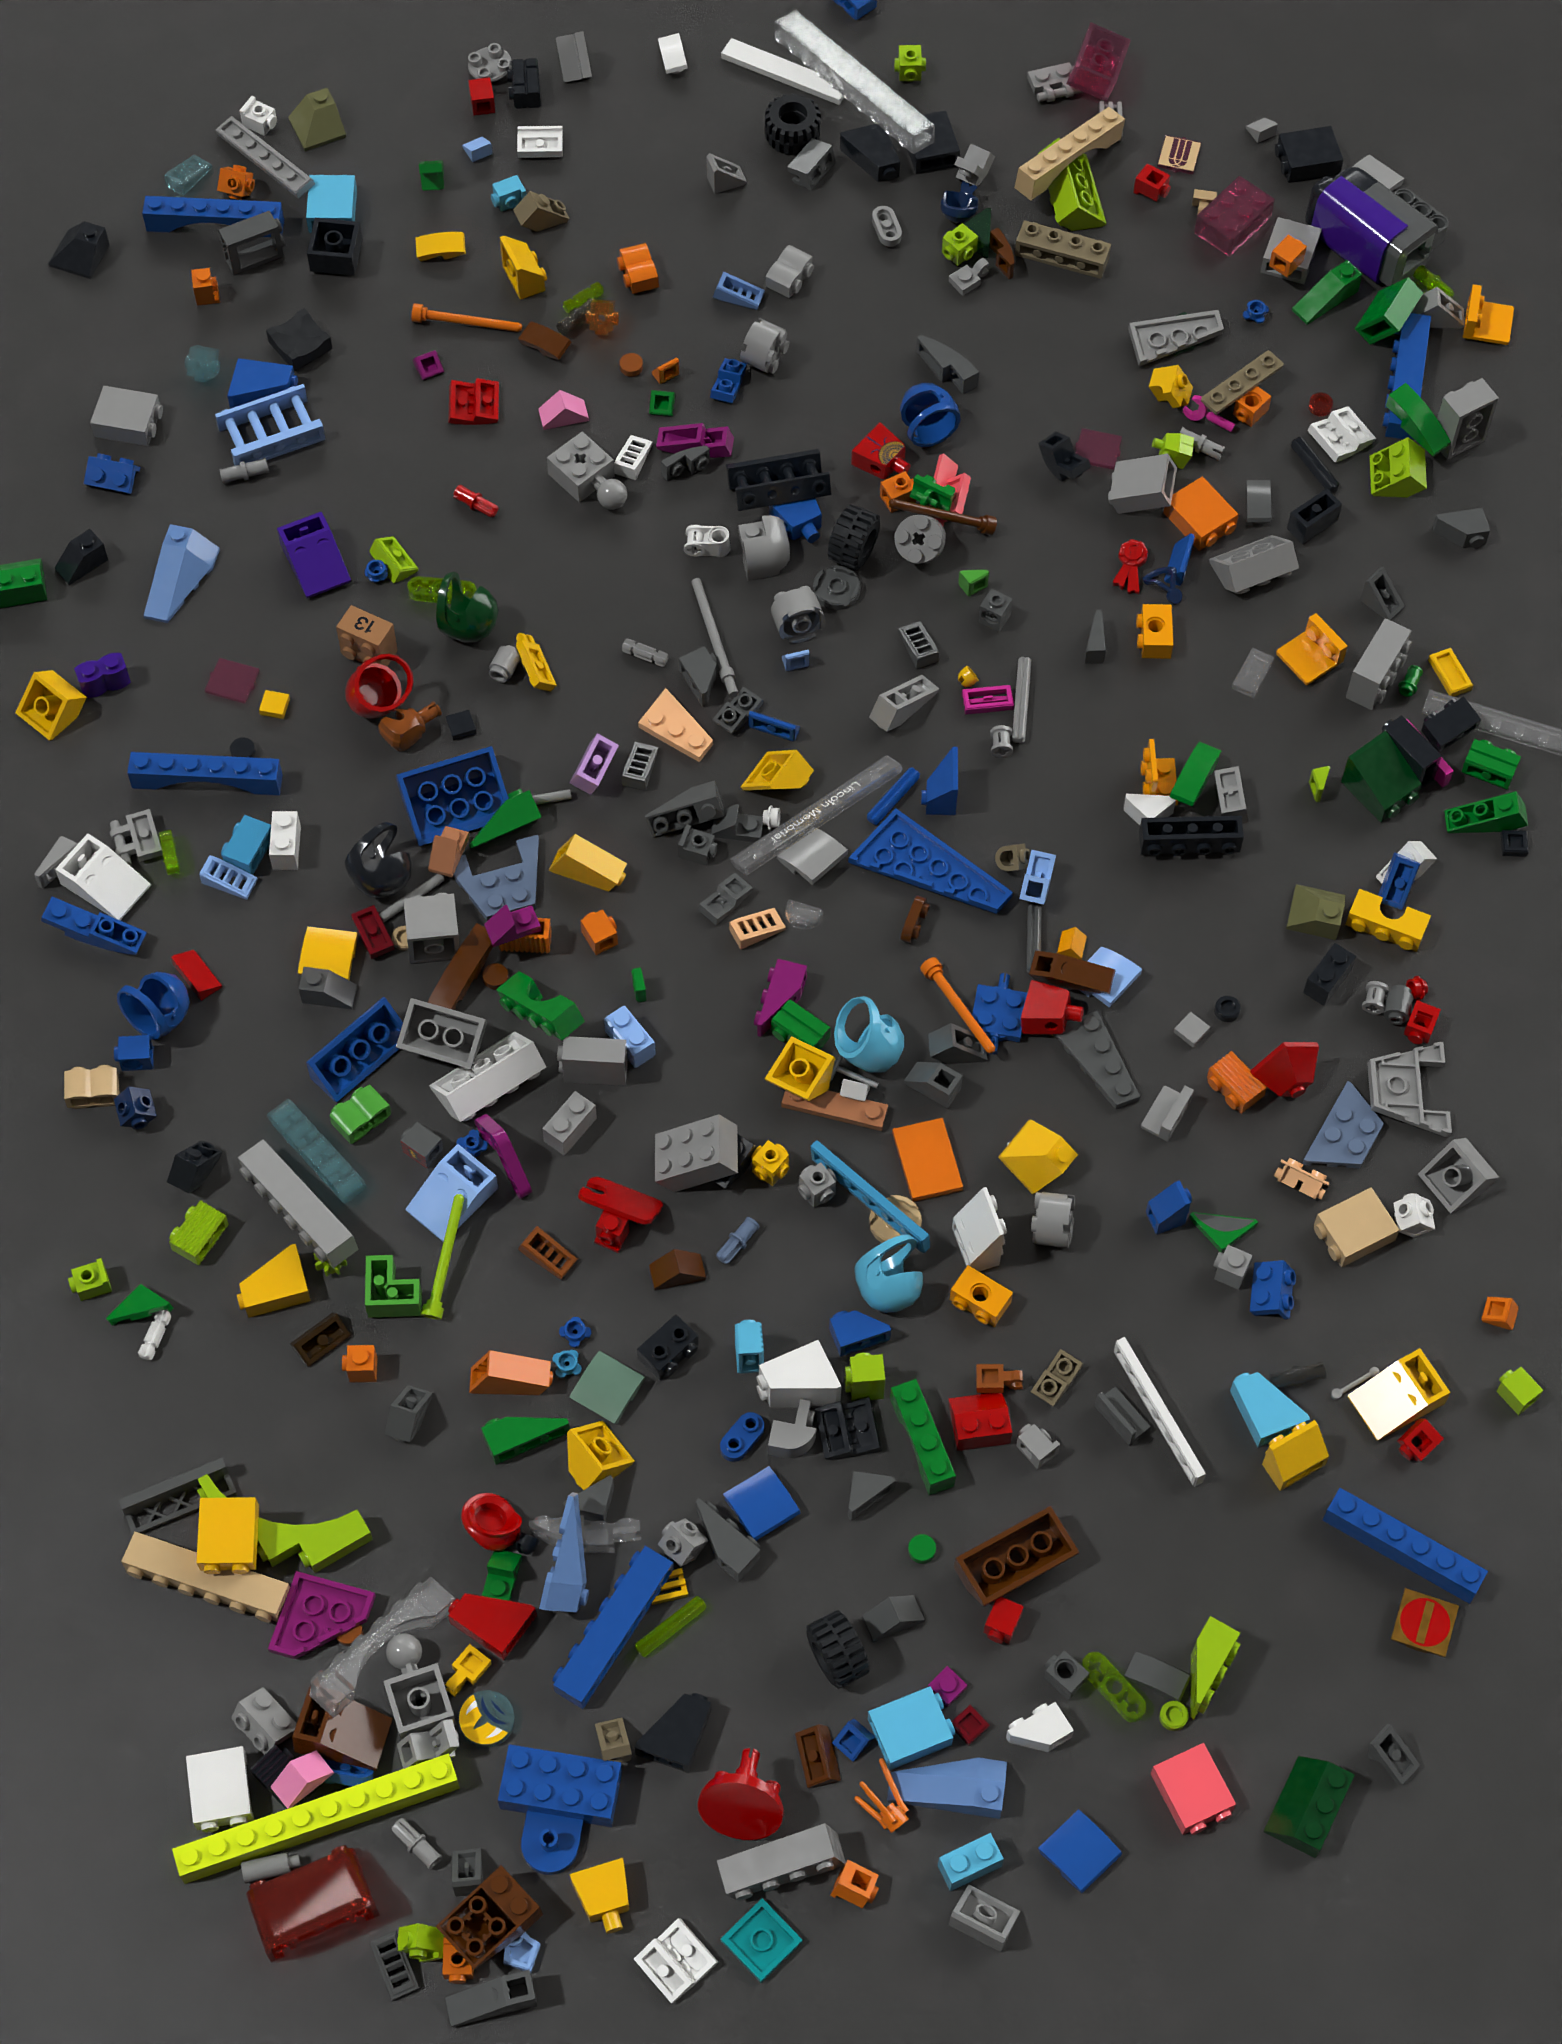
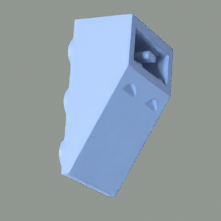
(453, 1175)

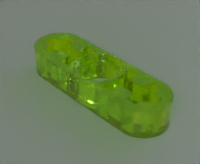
(434, 583)
(1133, 1696)

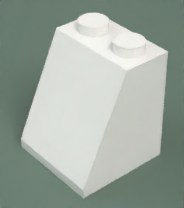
(797, 1376)

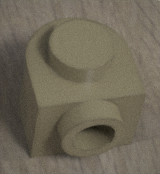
(1012, 857)

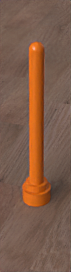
(421, 313)
(933, 970)

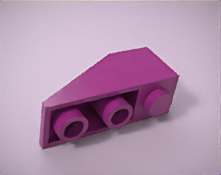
(786, 984)

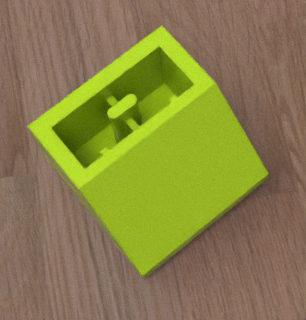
(1398, 470)

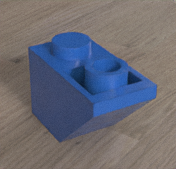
(1169, 1208)

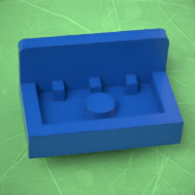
(110, 474)
(1272, 1289)

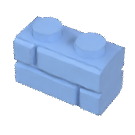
(624, 1026)

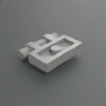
(1051, 82)
(143, 833)

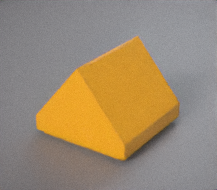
(1072, 943)

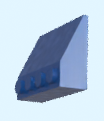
(452, 794)

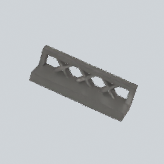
(169, 1491)

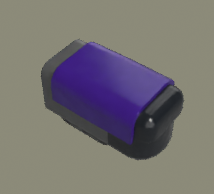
(1373, 227)

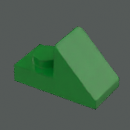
(431, 175)
(502, 1575)

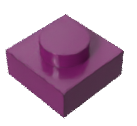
(948, 1686)

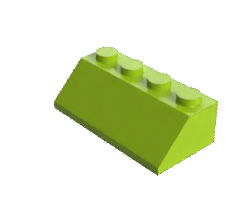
(1076, 196)

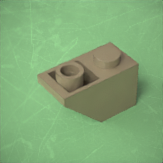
(540, 212)

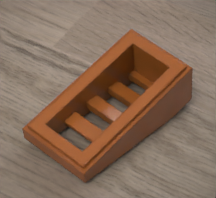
(554, 1246)

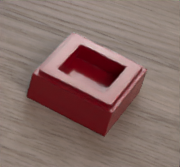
(969, 1725)

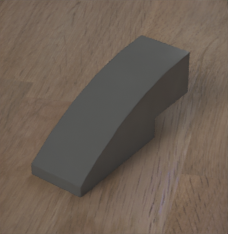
(947, 364)

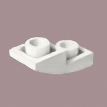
(672, 53)

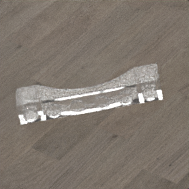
(420, 1610)

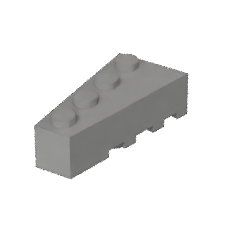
(781, 1862)

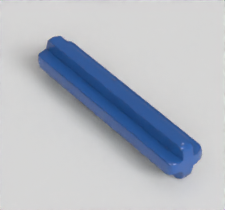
(894, 794)

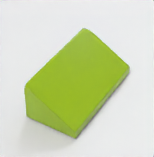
(394, 557)

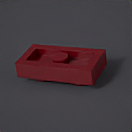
(372, 932)

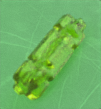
(596, 290)

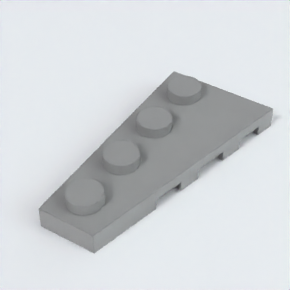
(1169, 335)

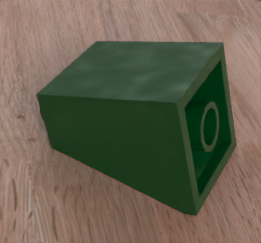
(1381, 778)

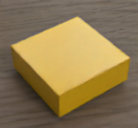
(274, 704)

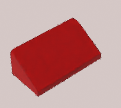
(196, 973)

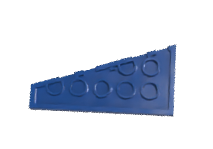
(917, 857)

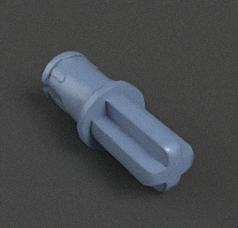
(737, 1240)

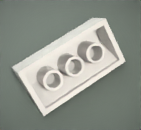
(491, 1076)

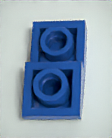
(729, 380)

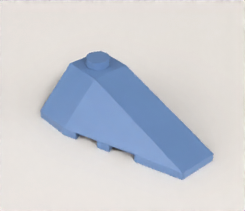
(958, 1786)

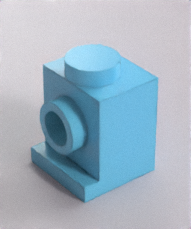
(507, 193)

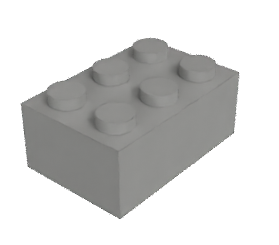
(1467, 416)
(1379, 664)
(696, 1153)

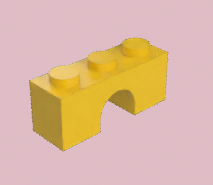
(1404, 931)

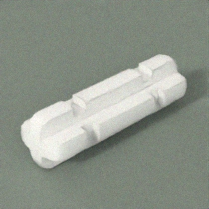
(154, 1335)

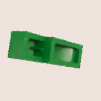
(1418, 419)
(1195, 773)

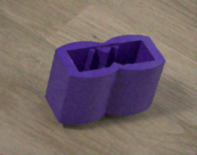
(102, 675)

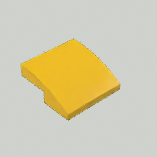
(328, 950)

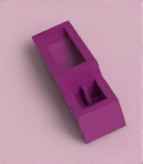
(682, 437)

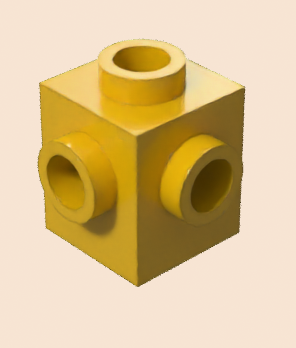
(770, 1162)

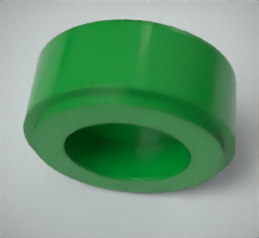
(922, 1548)

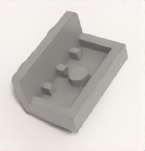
(263, 1720)

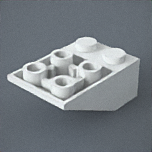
(101, 877)
(980, 1231)

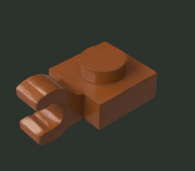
(993, 1379)

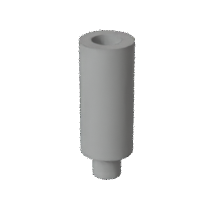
(268, 1866)

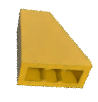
(588, 864)
(275, 1285)

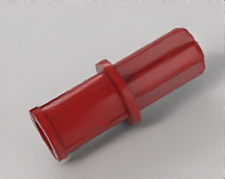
(475, 501)

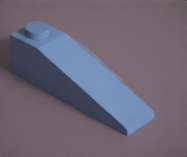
(180, 567)
(567, 1581)

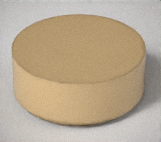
(399, 938)

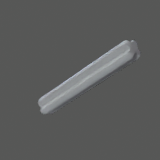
(1021, 700)

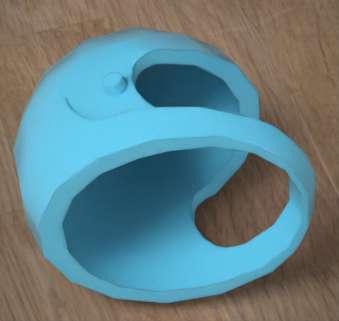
(877, 1046)
(885, 1283)

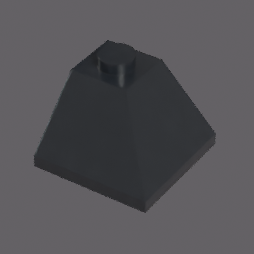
(81, 250)

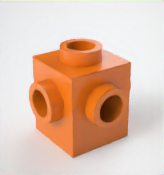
(236, 181)

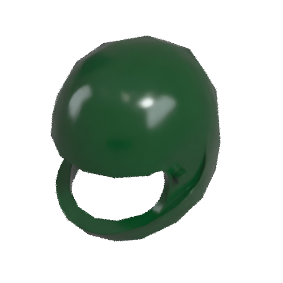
(467, 617)

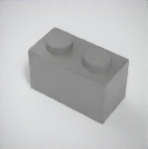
(569, 1123)

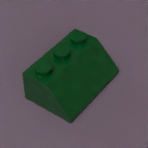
(1309, 1804)

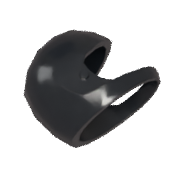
(372, 870)

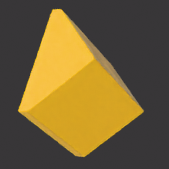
(802, 1070)

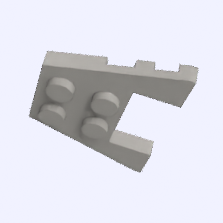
(1398, 1091)

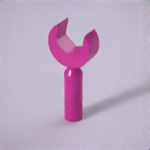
(1202, 411)

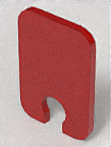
(621, 1200)

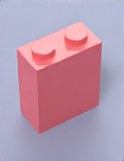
(1193, 1789)

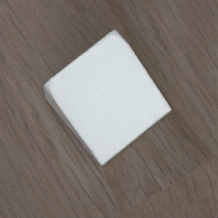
(854, 1090)

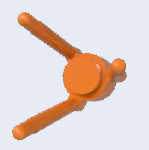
(891, 1816)

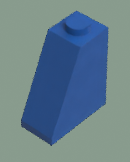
(257, 380)

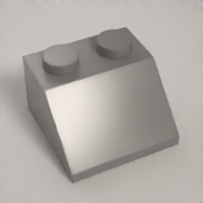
(1458, 1174)

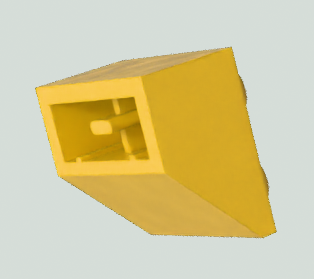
(1295, 1455)

